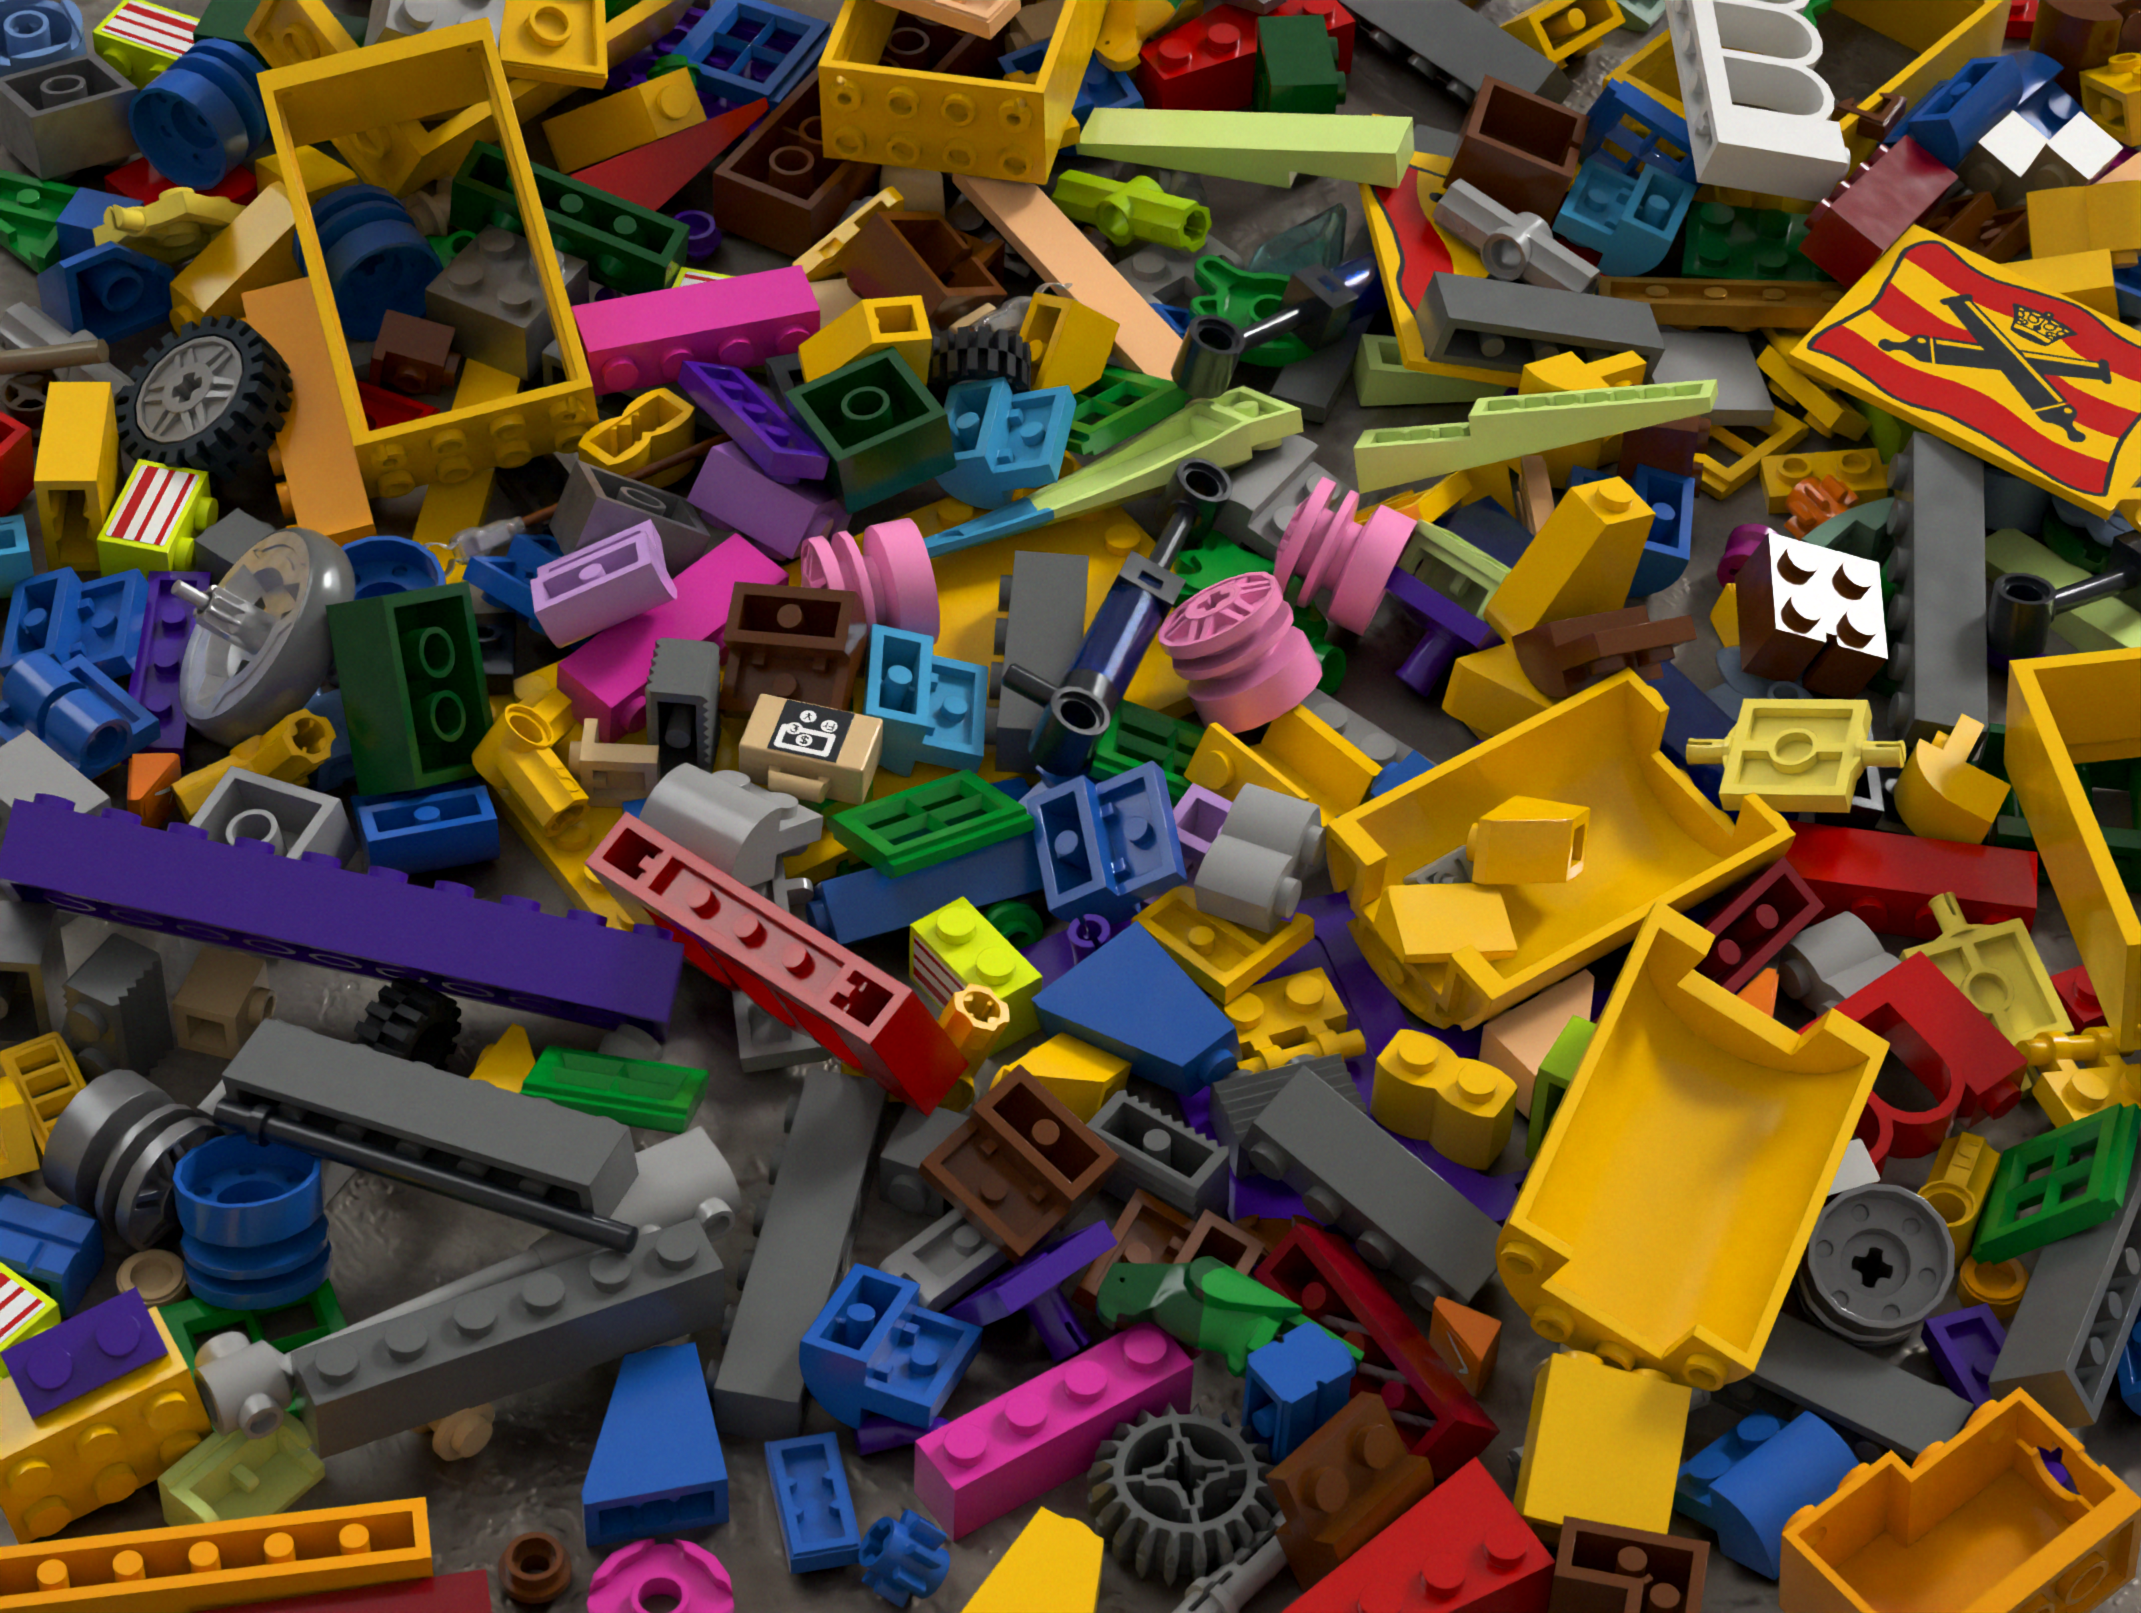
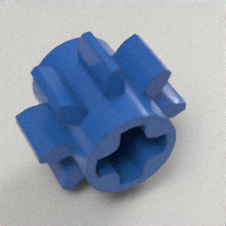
(904, 1558)

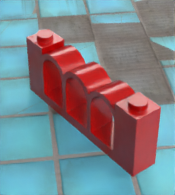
(780, 964)
(1945, 1046)

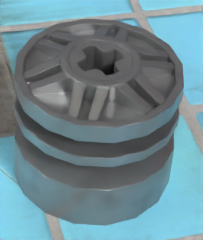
(119, 1156)
(1907, 1253)

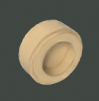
(156, 1275)

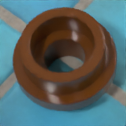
(533, 1552)

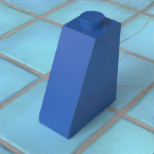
(1143, 1010)
(656, 1452)

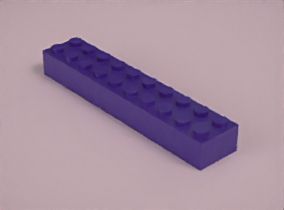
(339, 917)

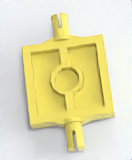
(170, 228)
(1796, 754)
(1997, 973)

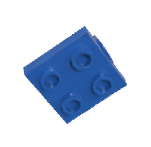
(74, 712)

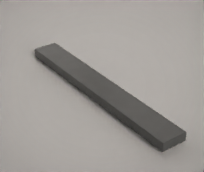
(1318, 380)

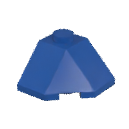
(107, 292)

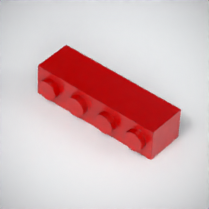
(1894, 877)

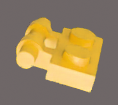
(1288, 1014)
(2073, 1092)

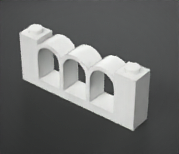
(1746, 147)

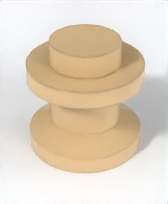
(432, 213)
(461, 1433)

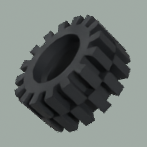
(978, 357)
(411, 1023)

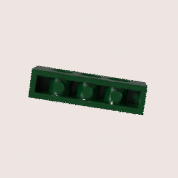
(622, 241)

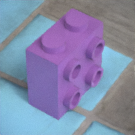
(775, 514)

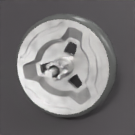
(262, 635)

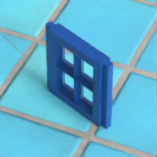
(790, 69)
(1604, 123)

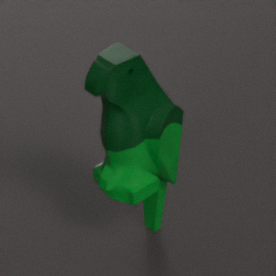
(1202, 1307)

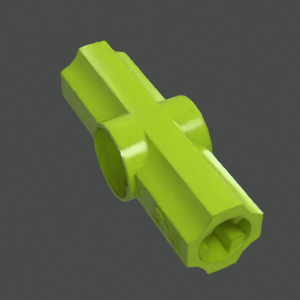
(1132, 210)

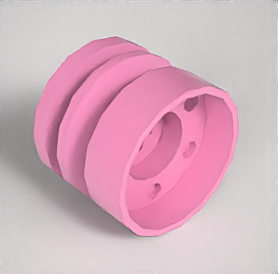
(1342, 555)
(890, 577)
(1240, 652)

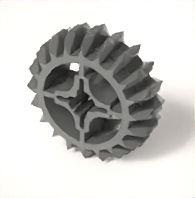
(1180, 1492)

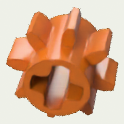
(1816, 502)

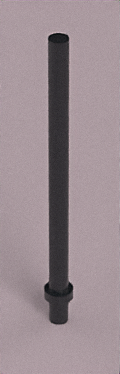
(266, 1126)

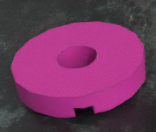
(666, 1569)

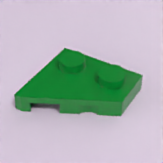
(30, 216)

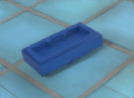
(812, 1502)

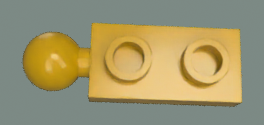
(1856, 468)

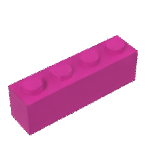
(722, 321)
(612, 669)
(1047, 1428)

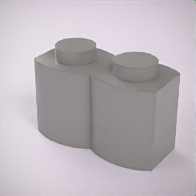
(1259, 858)
(1832, 962)

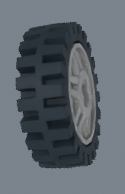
(206, 399)

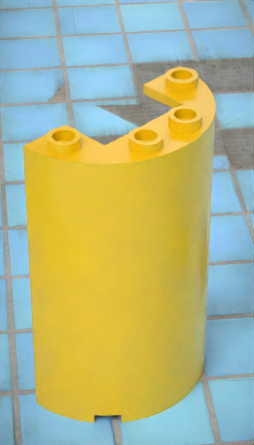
(1644, 844)
(1683, 1168)

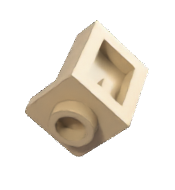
(612, 771)

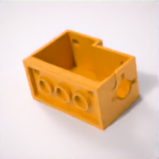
(1967, 1527)

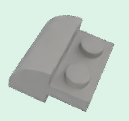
(1269, 492)
(729, 820)

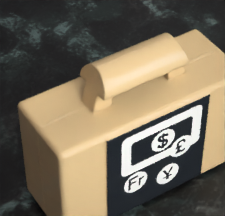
(810, 750)

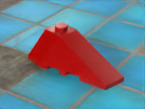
(663, 167)

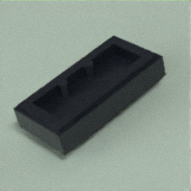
(534, 486)
(498, 650)

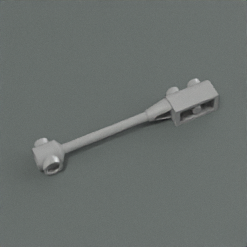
(677, 1181)

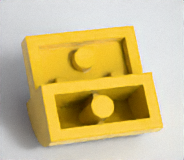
(1570, 373)

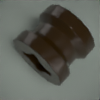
(25, 400)

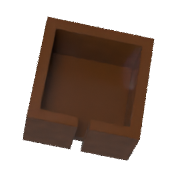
(1518, 148)
(910, 257)
(1796, 601)

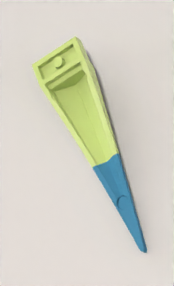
(1209, 429)

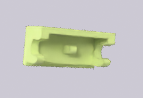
(1454, 568)
(240, 1476)

